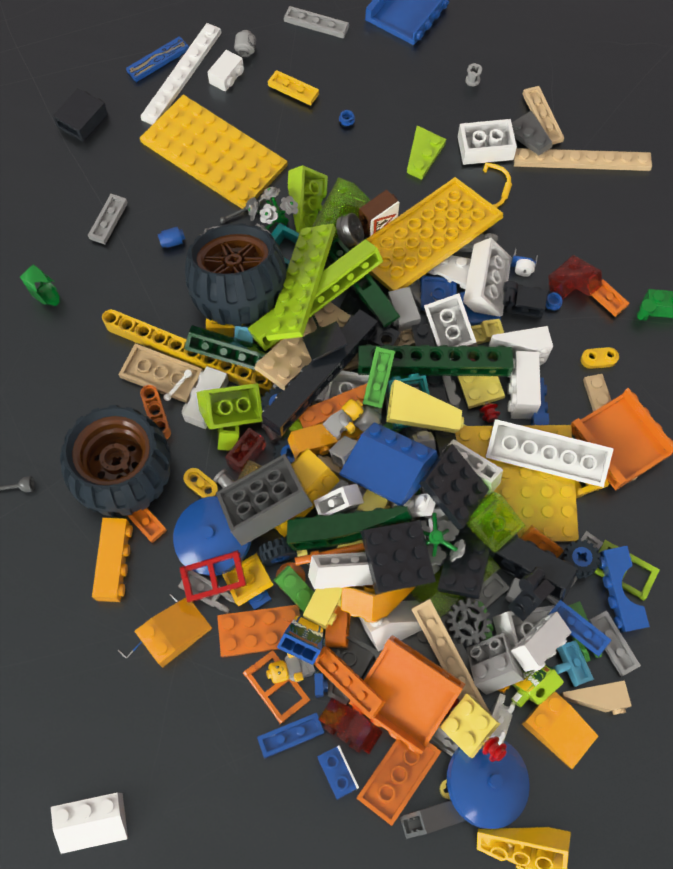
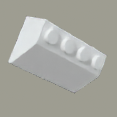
(486, 278)

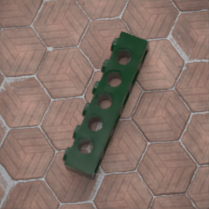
(224, 347)

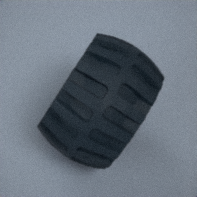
(235, 273)
(128, 476)

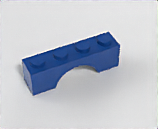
(627, 614)

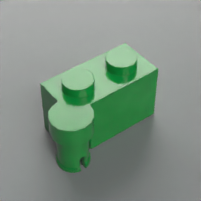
(657, 304)

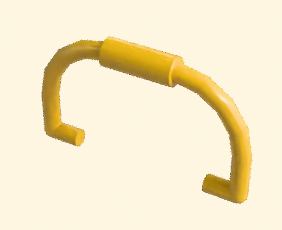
(508, 184)

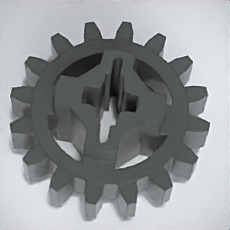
(472, 632)

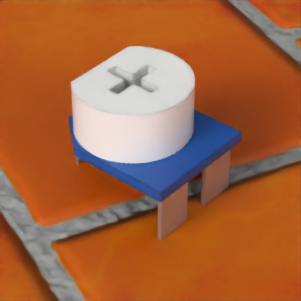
(523, 265)

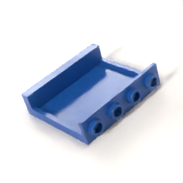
(405, 17)

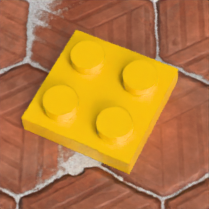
(256, 580)

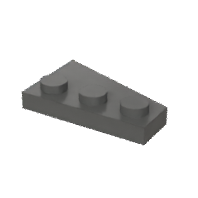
(531, 133)
(358, 658)

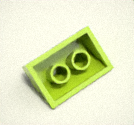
(230, 406)

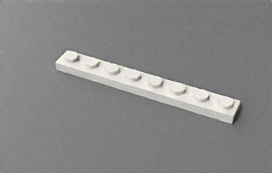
(181, 74)

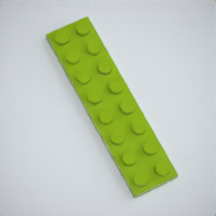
(301, 283)

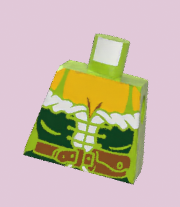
(536, 686)

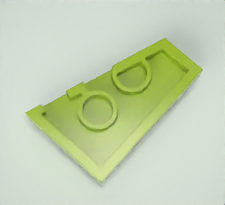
(424, 152)

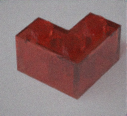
(575, 274)
(350, 726)

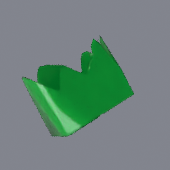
(45, 292)

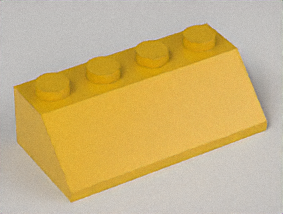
(316, 480)

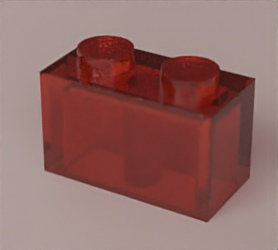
(246, 449)

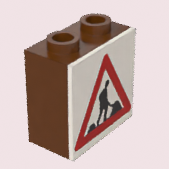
(378, 212)

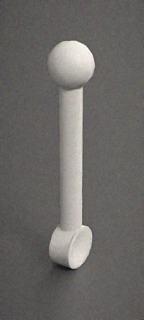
(187, 374)

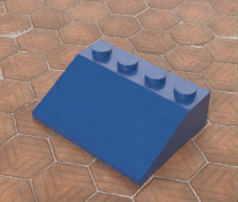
(388, 464)

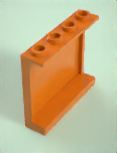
(631, 432)
(414, 692)

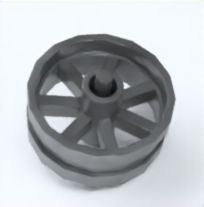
(350, 230)

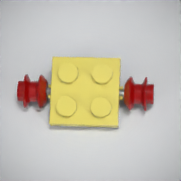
(482, 391)
(471, 728)

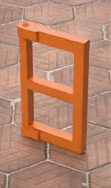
(264, 695)

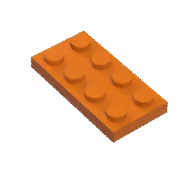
(254, 630)
(397, 779)

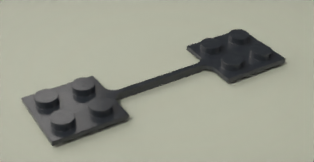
(324, 340)

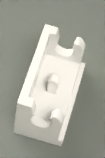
(503, 715)

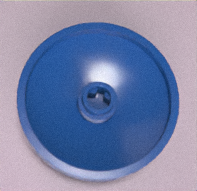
(205, 534)
(488, 791)

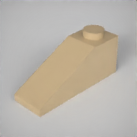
(602, 697)

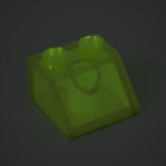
(495, 521)

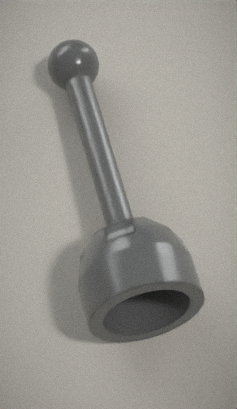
(250, 202)
(25, 484)

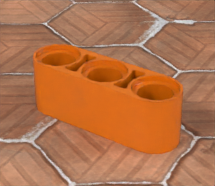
(154, 404)
(337, 633)

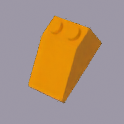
(362, 601)
(173, 631)
(560, 729)

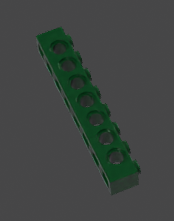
(444, 366)

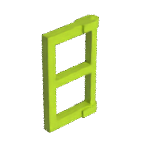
(647, 587)

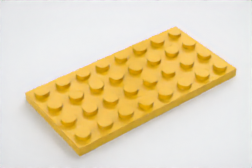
(213, 151)
(430, 233)

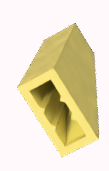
(418, 409)

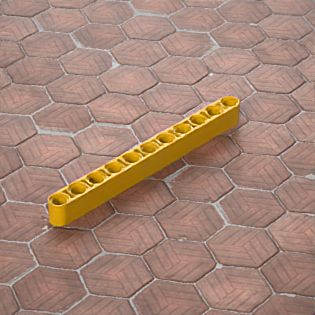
(171, 341)

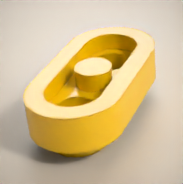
(601, 359)
(202, 483)

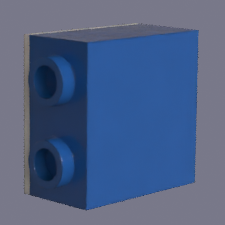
(337, 772)

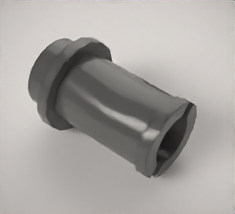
(274, 437)

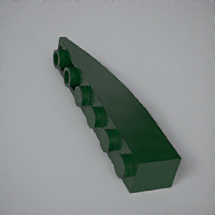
(367, 289)
(340, 528)

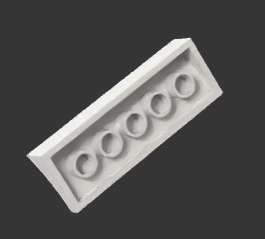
(549, 453)

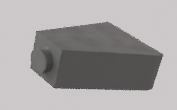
(430, 819)

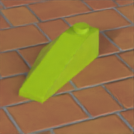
(308, 190)

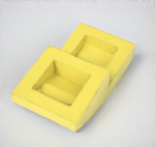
(485, 331)

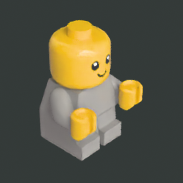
(343, 419)
(291, 668)

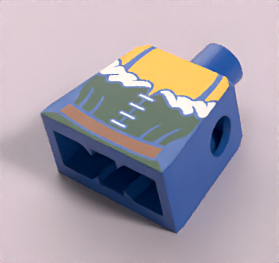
(302, 640)

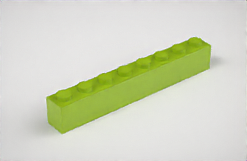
(333, 282)

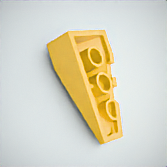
(527, 846)

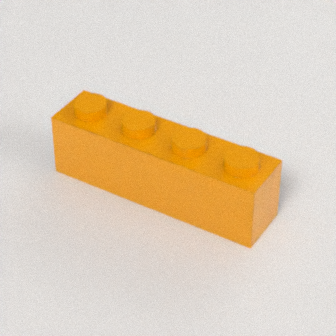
(316, 439)
(111, 560)

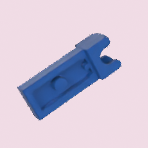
(541, 416)

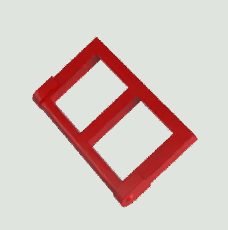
(216, 589)

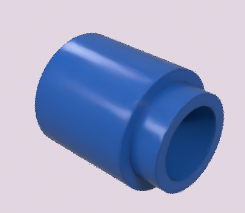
(171, 237)

